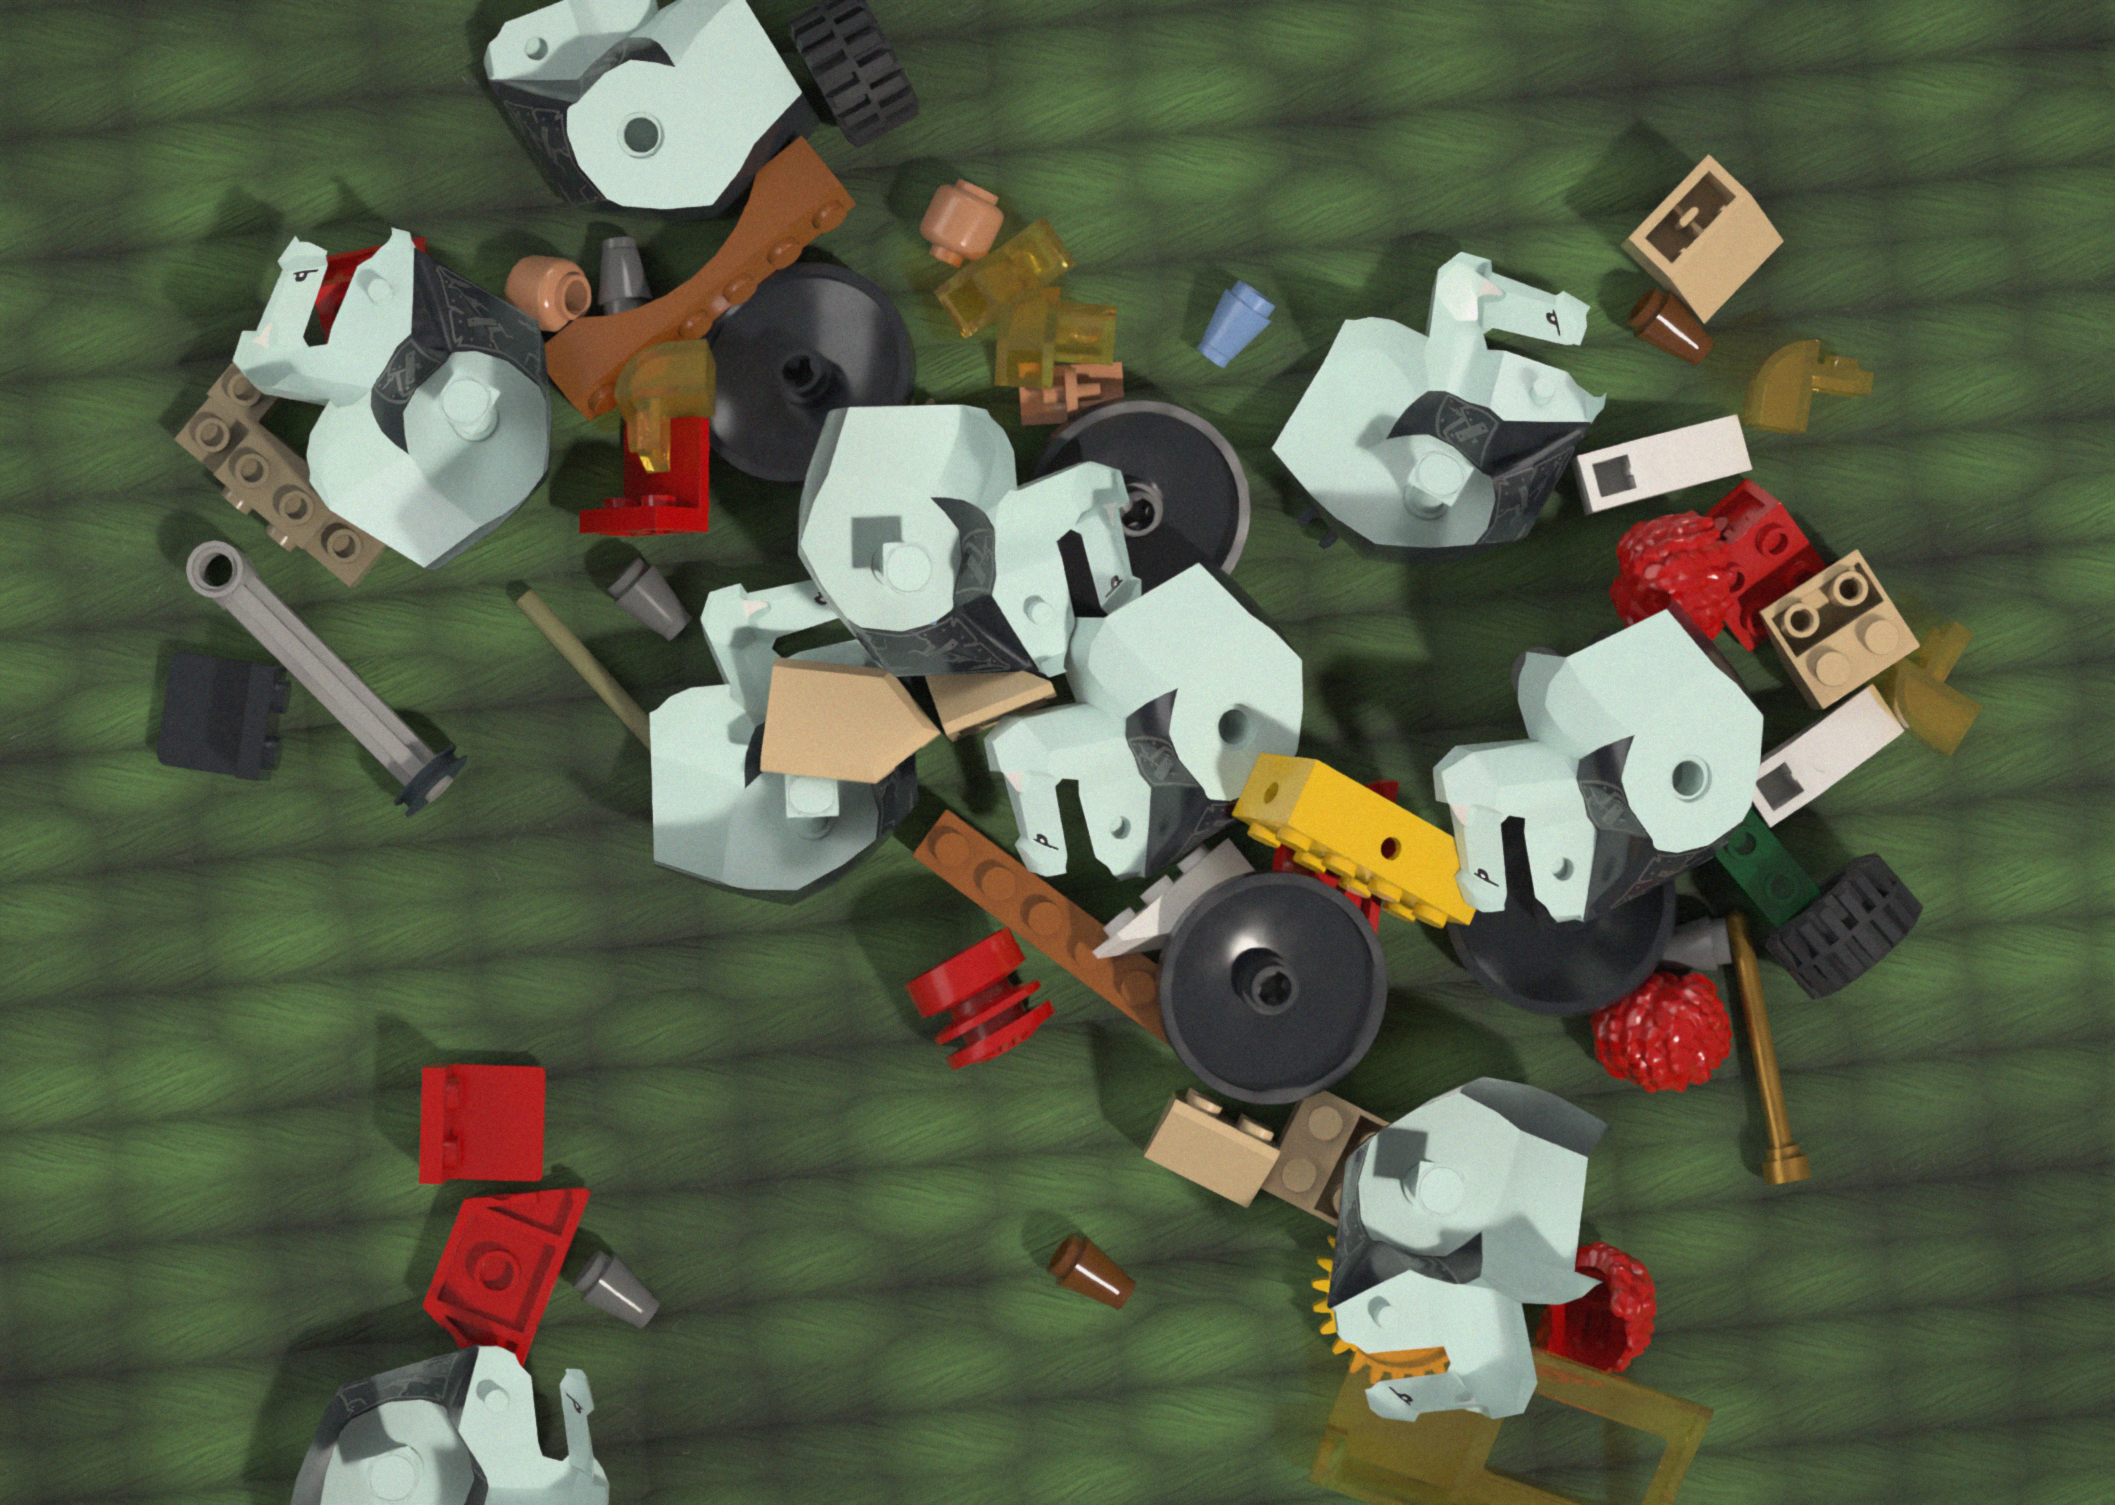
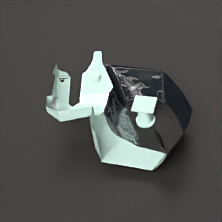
(649, 104)
(420, 391)
(1431, 437)
(925, 523)
(1161, 729)
(1627, 774)
(713, 805)
(1455, 1228)

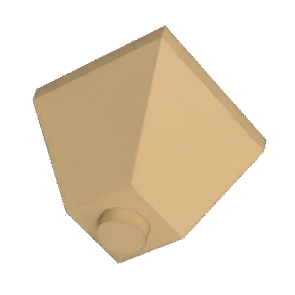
(981, 699)

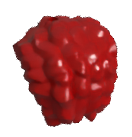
(1676, 558)
(1664, 1033)
(1610, 1320)

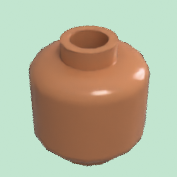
(961, 223)
(548, 291)

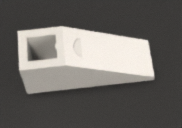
(1660, 464)
(1822, 754)
(1169, 899)

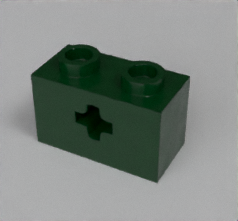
(1764, 872)

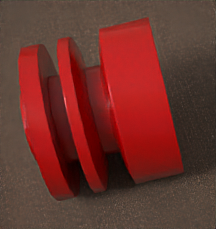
(980, 999)

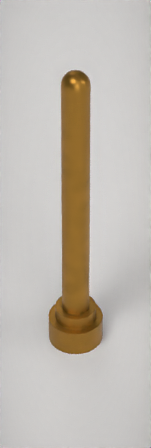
(1783, 1157)

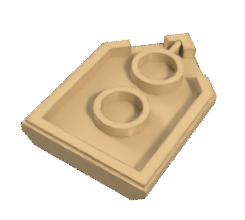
(840, 722)

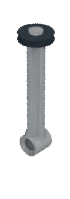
(326, 676)

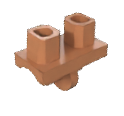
(1072, 391)

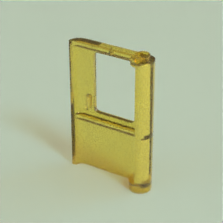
(1445, 1451)

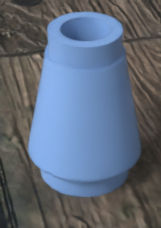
(1235, 323)

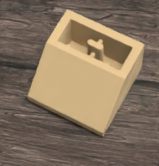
(1704, 239)
(1837, 631)
(1213, 1148)
(1315, 1150)

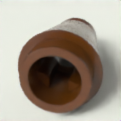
(1668, 326)
(1090, 1272)

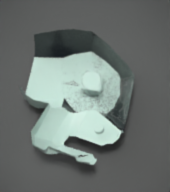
(450, 1436)

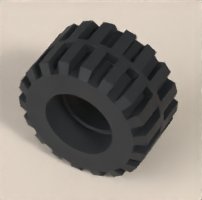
(854, 69)
(1845, 927)

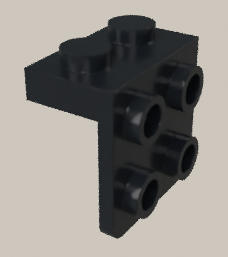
(223, 716)

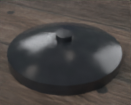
(792, 354)
(1180, 486)
(1566, 964)
(1271, 986)

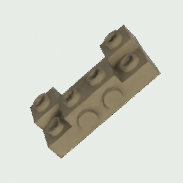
(273, 477)

